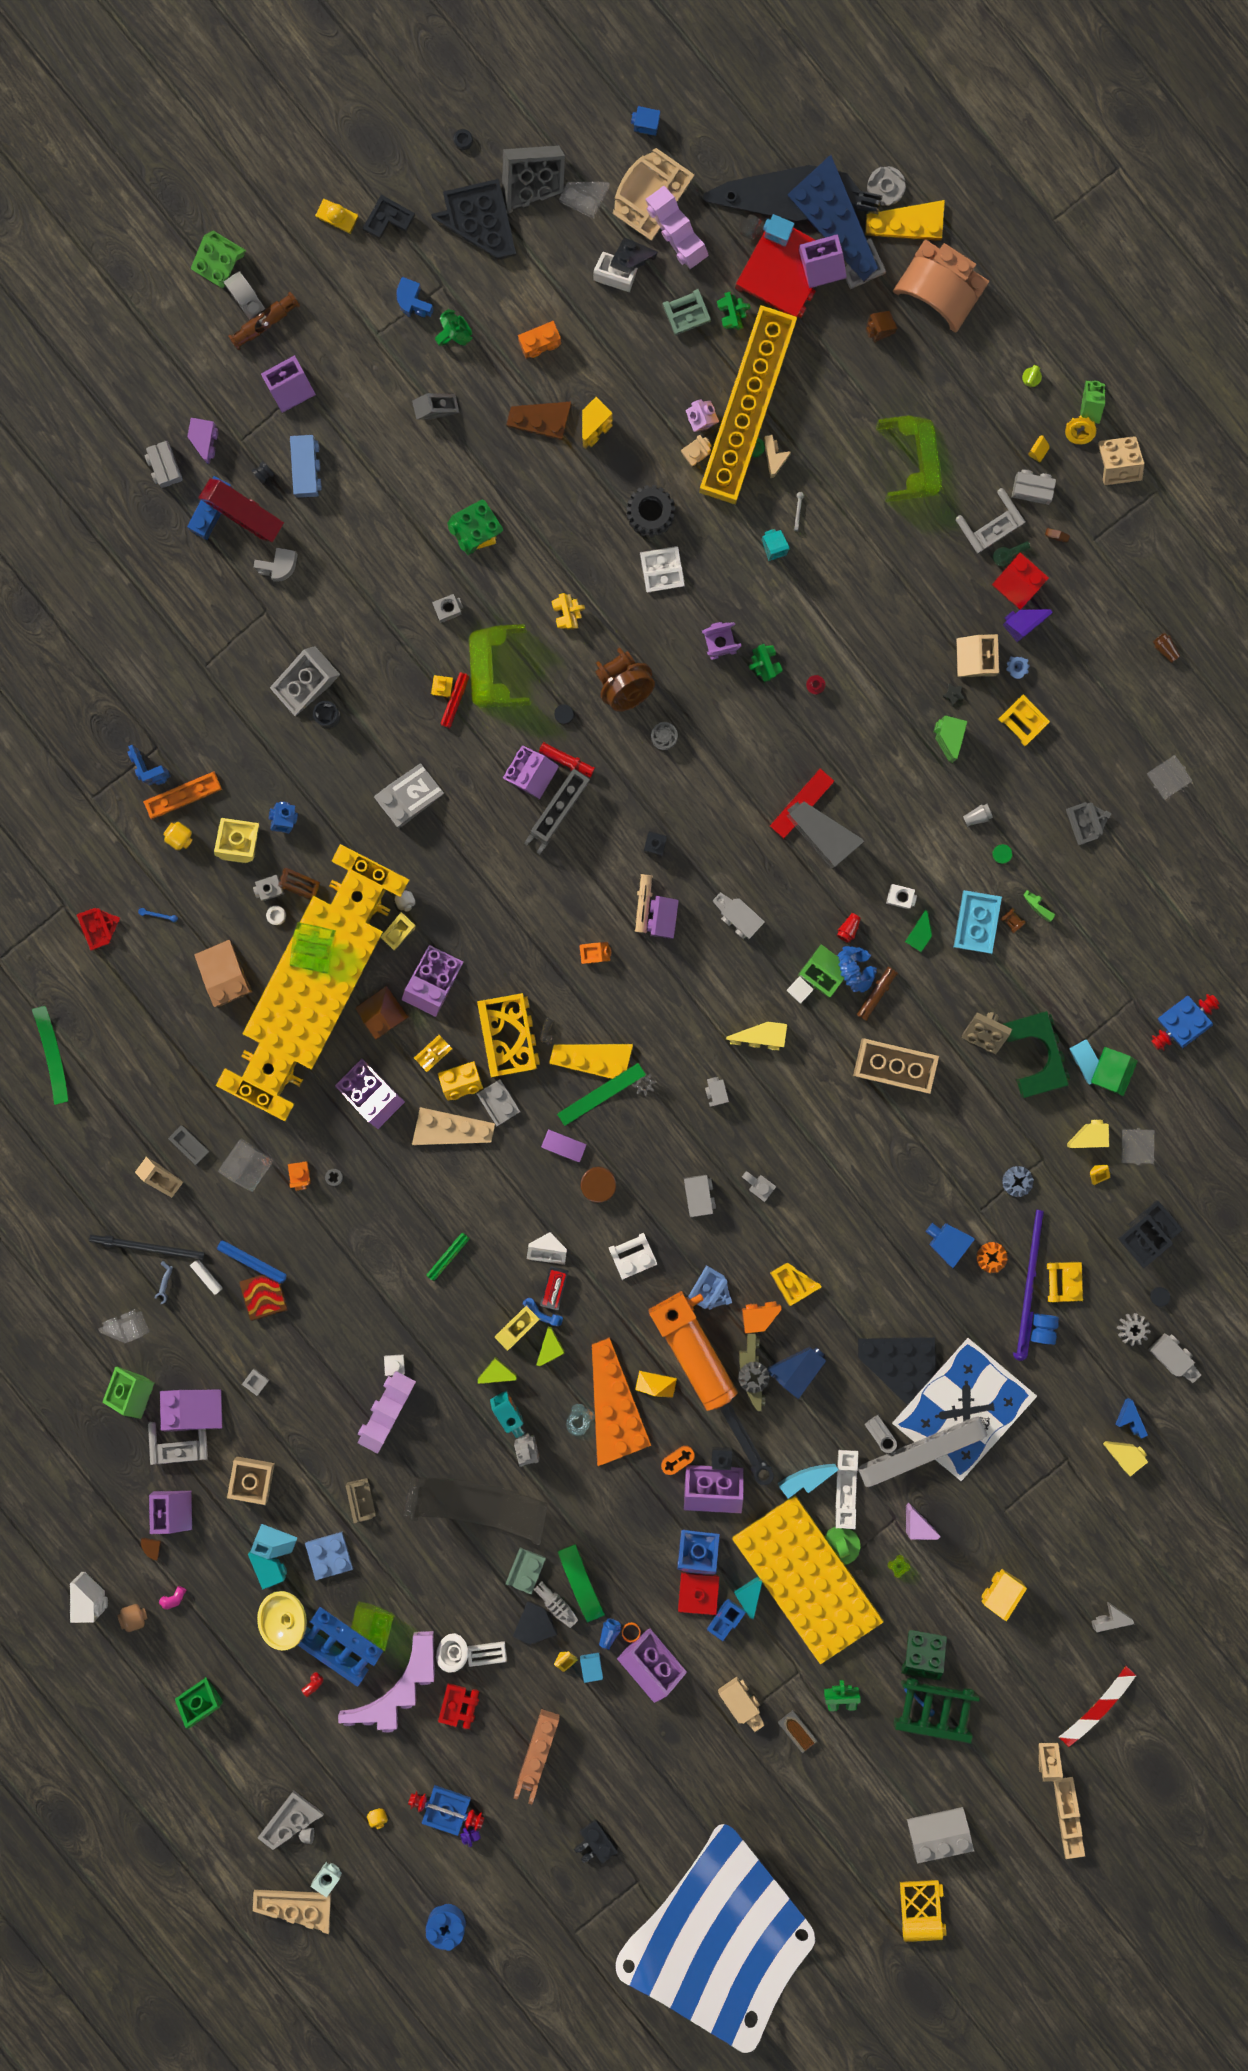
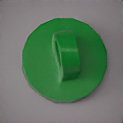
(454, 328)

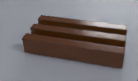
(284, 878)

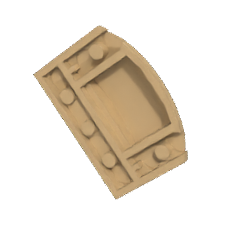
(640, 182)

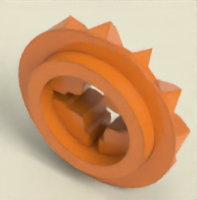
(982, 1257)

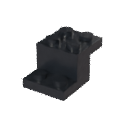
(1150, 1234)

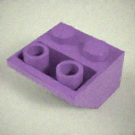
(823, 261)
(288, 384)
(531, 771)
(664, 917)
(170, 1511)

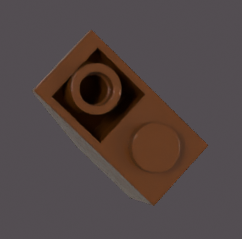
(880, 326)

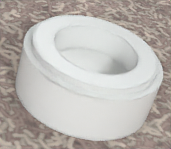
(276, 915)

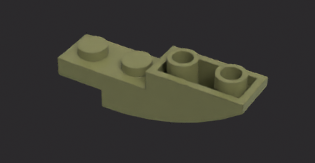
(748, 1356)

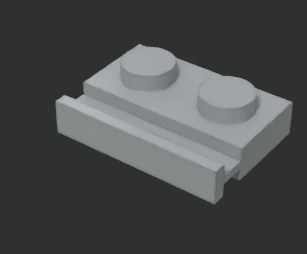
(498, 1102)

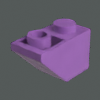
(202, 436)

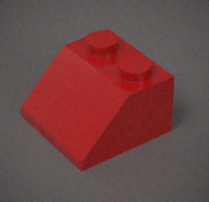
(1020, 581)

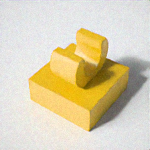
(442, 686)

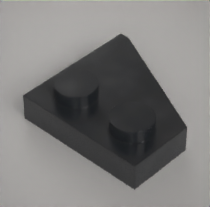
(631, 256)

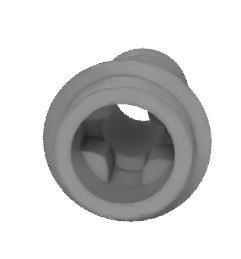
(978, 815)

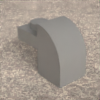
(244, 295)
(283, 565)

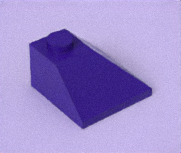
(1024, 621)

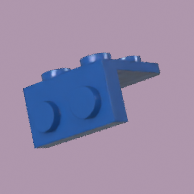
(156, 775)

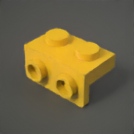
(460, 1081)

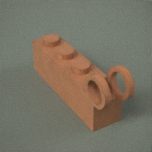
(537, 1754)

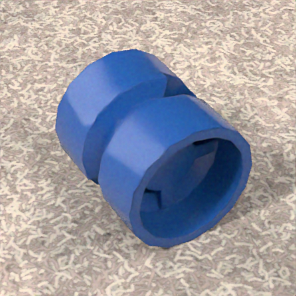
(1045, 1329)

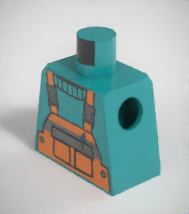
(505, 1408)

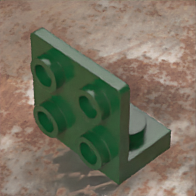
(925, 1655)

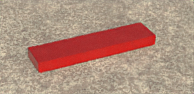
(810, 794)

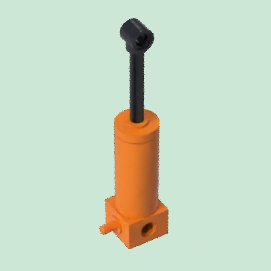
(704, 1369)

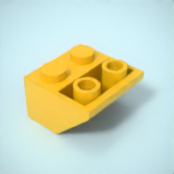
(595, 420)

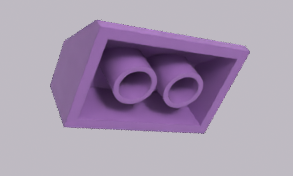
(713, 1489)
(652, 1666)

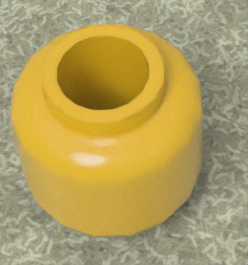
(178, 836)

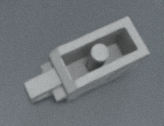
(739, 915)
(1174, 1358)
(526, 1450)

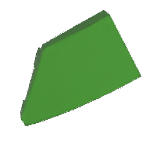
(1034, 902)

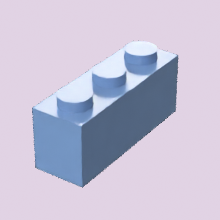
(305, 466)

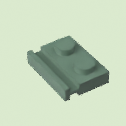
(525, 1570)

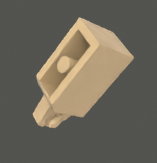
(741, 1703)

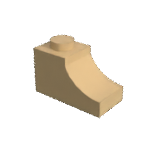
(158, 1177)

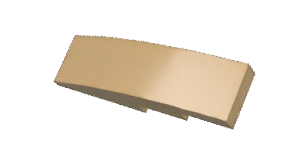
(1069, 1818)

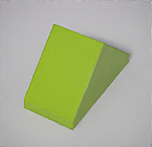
(551, 1348)
(497, 1372)

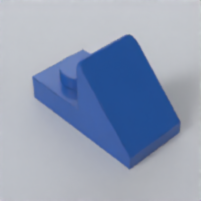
(1130, 1414)

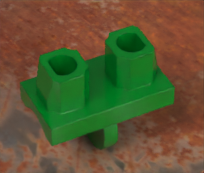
(730, 303)
(763, 664)
(842, 1695)

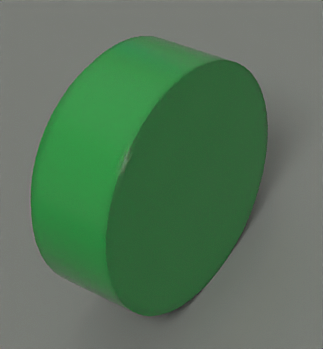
(1002, 854)

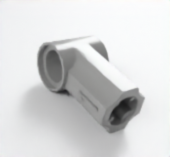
(880, 1433)

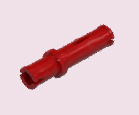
(566, 760)

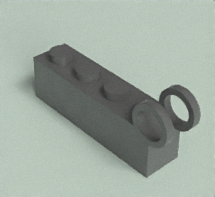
(558, 809)

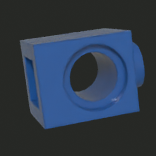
(646, 120)

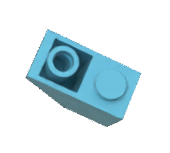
(272, 1543)

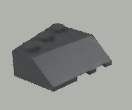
(531, 175)

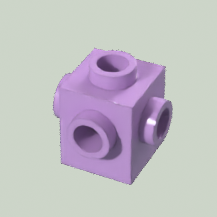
(702, 415)

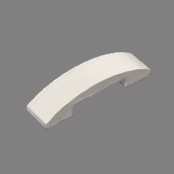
(846, 1489)

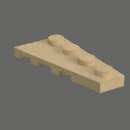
(447, 1128)
(299, 1907)

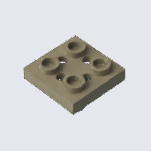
(986, 1032)

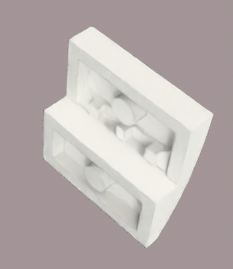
(662, 569)

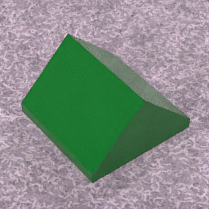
(1114, 1071)
(198, 1702)

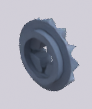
(1008, 1180)

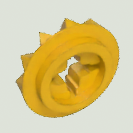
(1084, 436)

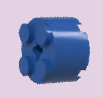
(451, 1936)

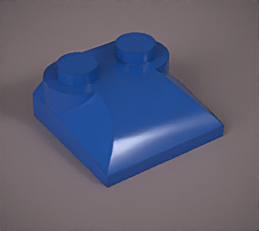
(698, 1552)

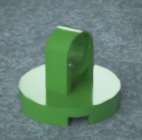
(845, 1543)

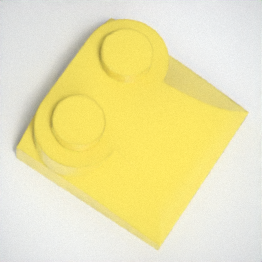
(236, 840)

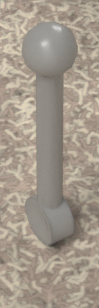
(800, 495)

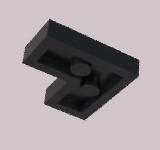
(387, 212)

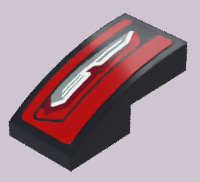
(554, 1288)

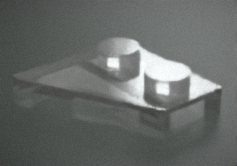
(584, 196)

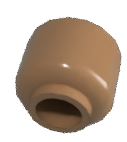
(132, 1617)

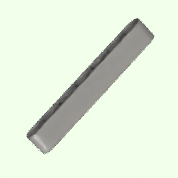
(922, 1451)

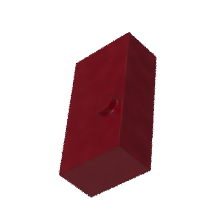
(241, 510)

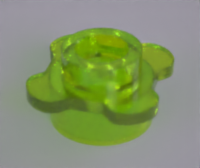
(898, 1572)

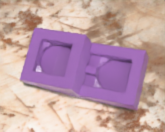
(563, 1145)

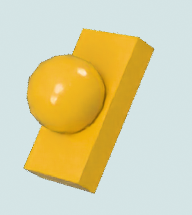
(337, 216)

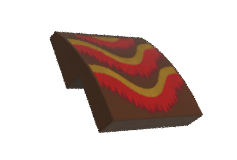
(262, 1297)

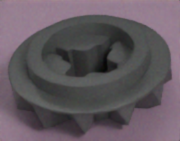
(756, 1368)

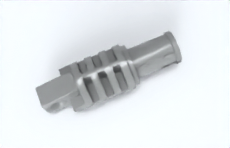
(556, 1605)

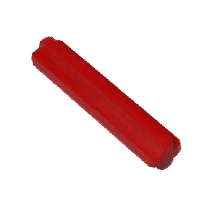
(455, 700)

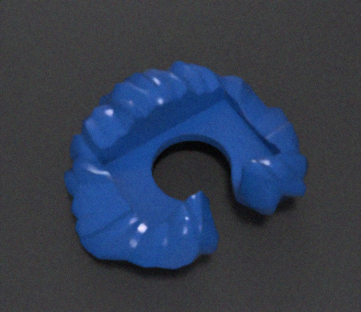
(851, 970)

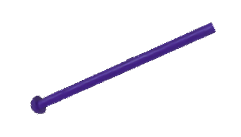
(1026, 1319)

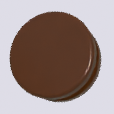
(598, 1184)

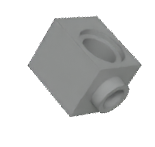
(439, 608)

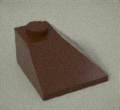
(381, 1013)

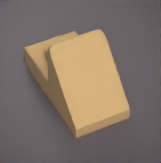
(774, 460)
(1050, 1762)

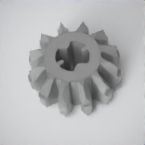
(1137, 1322)

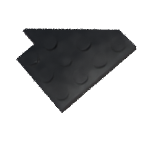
(479, 217)
(900, 1362)

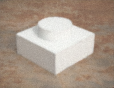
(394, 1363)

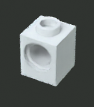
(893, 893)

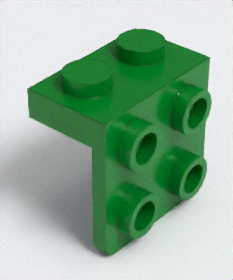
(474, 526)

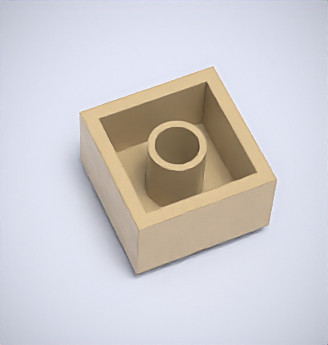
(250, 1480)

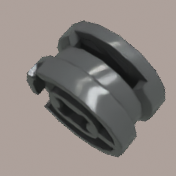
(664, 736)

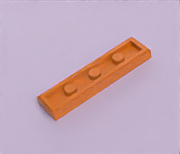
(182, 795)

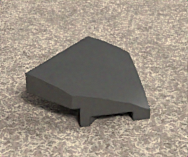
(1087, 821)

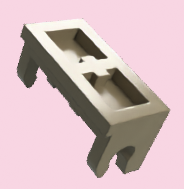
(360, 1500)

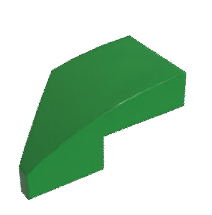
(921, 932)

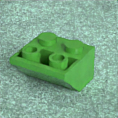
(823, 971)

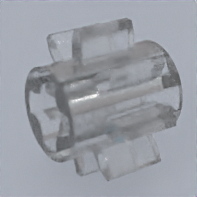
(648, 1086)

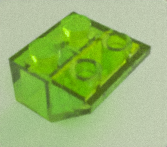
(312, 947)
(373, 1624)

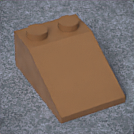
(222, 974)

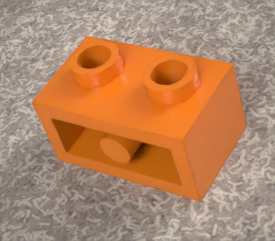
(539, 340)

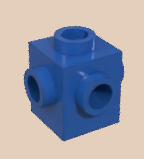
(282, 817)

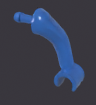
(555, 1320)

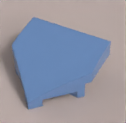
(713, 1289)

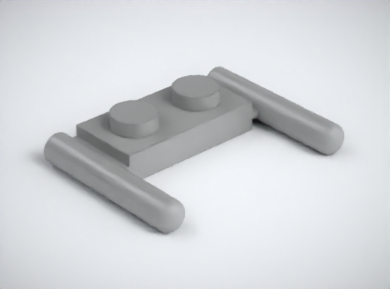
(995, 529)
(176, 1451)

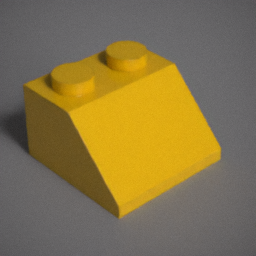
(1003, 1594)

